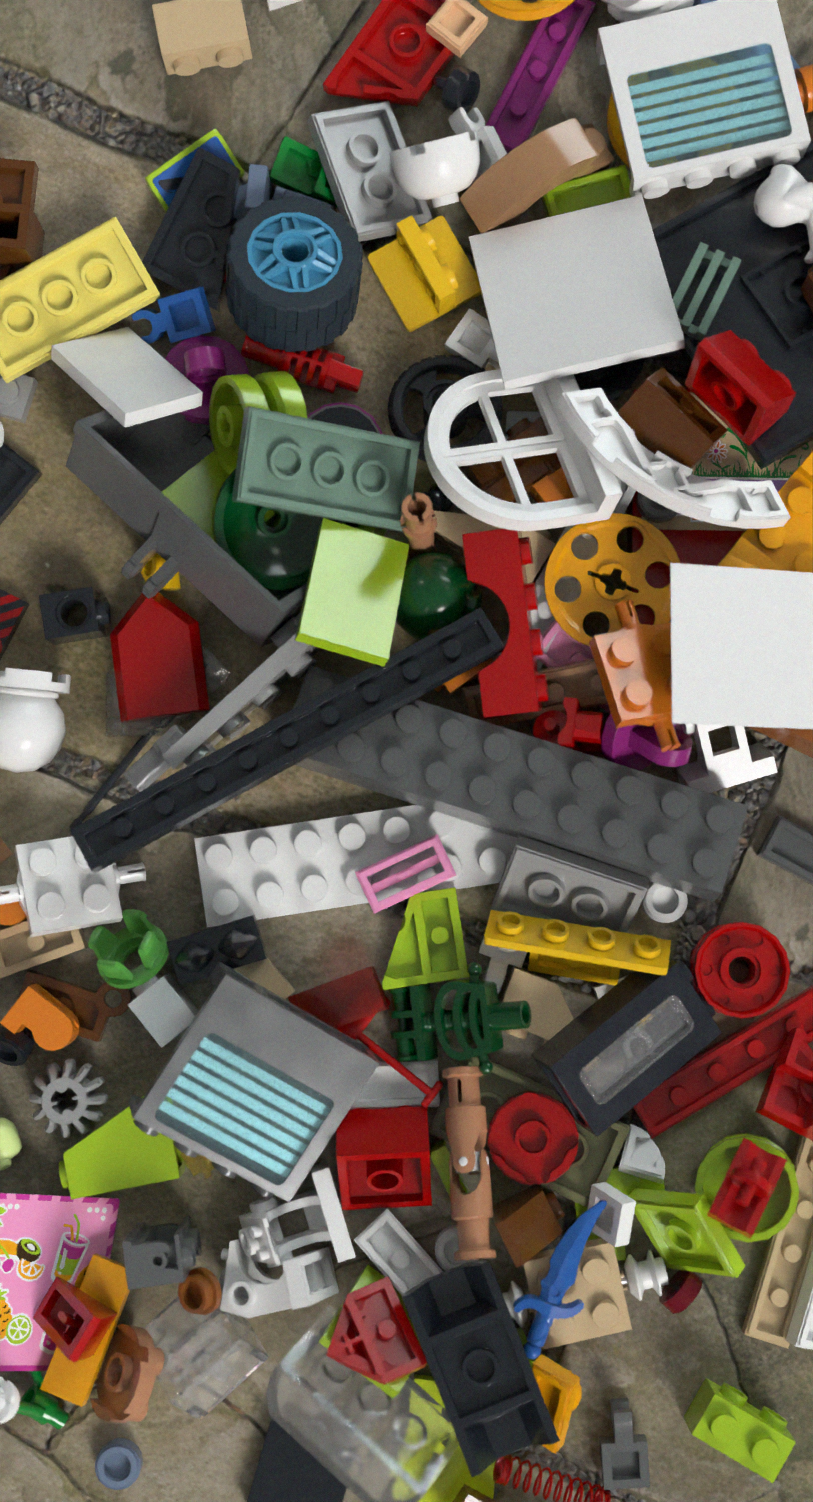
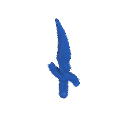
(558, 1280)

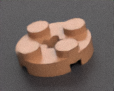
(127, 1375)

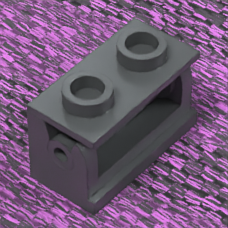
(160, 1253)

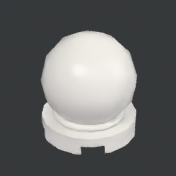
(30, 718)

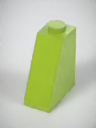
(118, 1159)

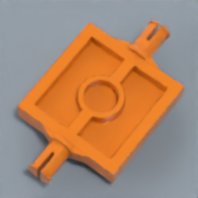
(637, 674)

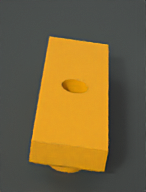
(72, 1380)

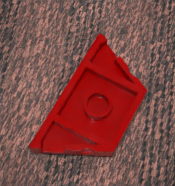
(391, 56)

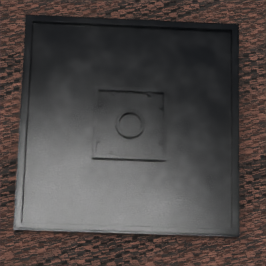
(762, 299)

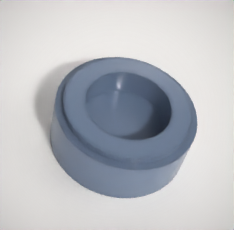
(118, 1464)

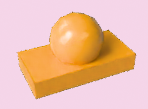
(560, 1392)

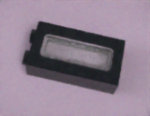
(627, 1045)

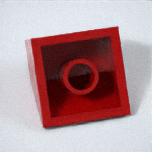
(739, 385)
(384, 1158)

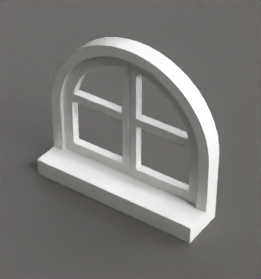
(591, 483)

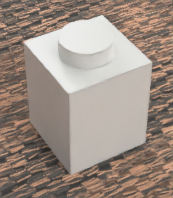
(163, 1008)

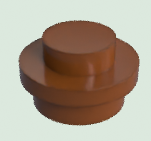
(200, 1292)

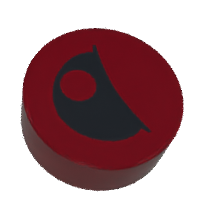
(681, 1291)

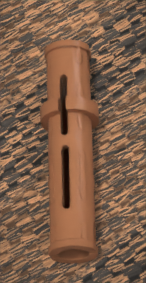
(419, 524)

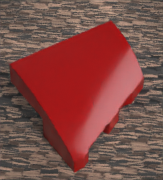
(789, 1087)

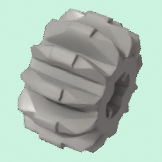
(50, 1098)

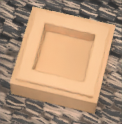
(456, 25)

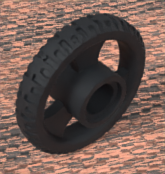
(422, 380)

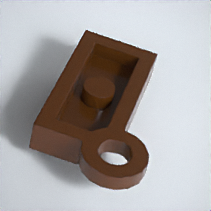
(85, 1003)

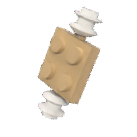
(598, 1286)

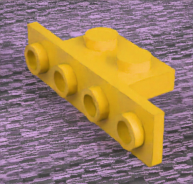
(577, 949)

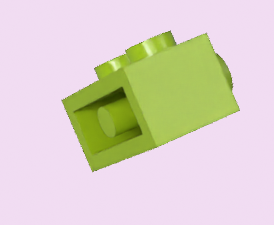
(739, 1429)

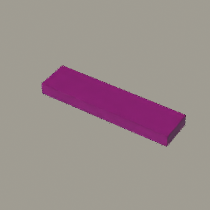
(538, 73)

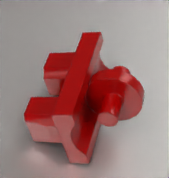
(576, 731)
(746, 1188)

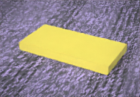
(70, 296)

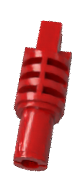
(313, 368)

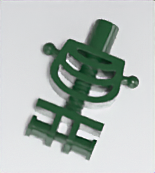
(464, 1018)

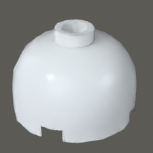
(438, 167)

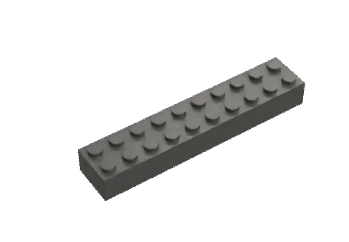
(537, 791)

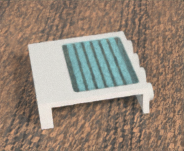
(704, 94)

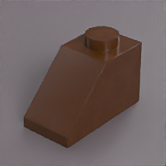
(528, 1222)

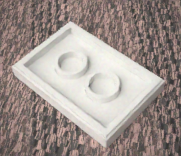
(126, 376)

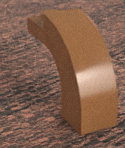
(534, 170)

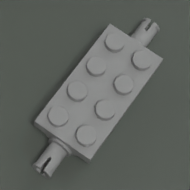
(229, 717)

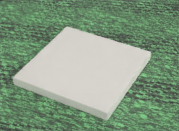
(575, 292)

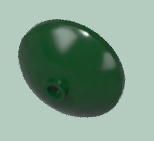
(272, 554)

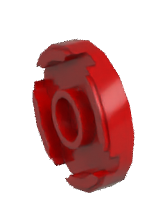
(545, 1133)

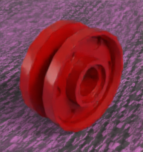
(766, 974)

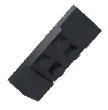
(479, 1364)

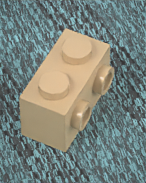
(201, 34)

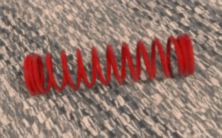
(503, 1477)

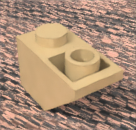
(545, 1000)

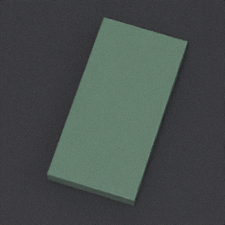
(323, 469)

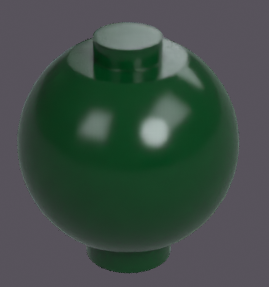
(434, 594)

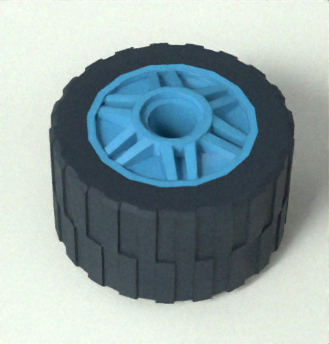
(293, 274)

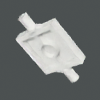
(62, 891)

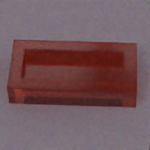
(344, 998)

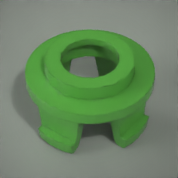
(115, 948)

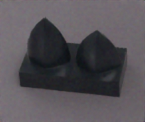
(231, 944)

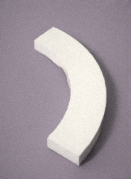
(663, 479)

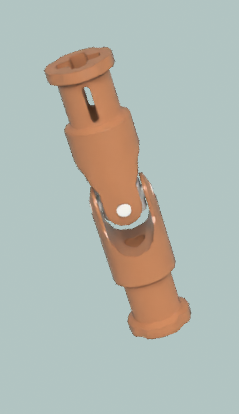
(467, 1137)

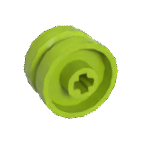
(233, 393)
(785, 1195)

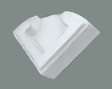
(642, 1156)

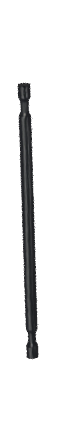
(111, 780)

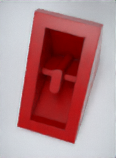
(73, 1320)

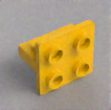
(424, 272)

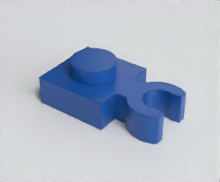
(181, 315)

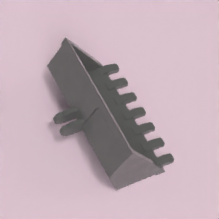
(129, 473)

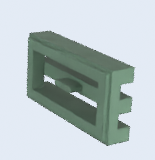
(715, 261)

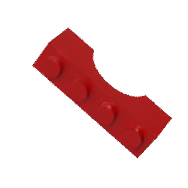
(512, 680)

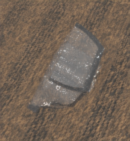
(358, 1432)

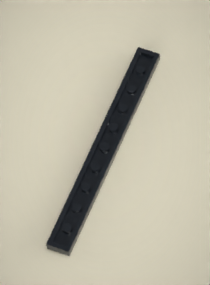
(286, 740)

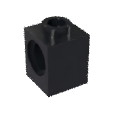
(55, 615)

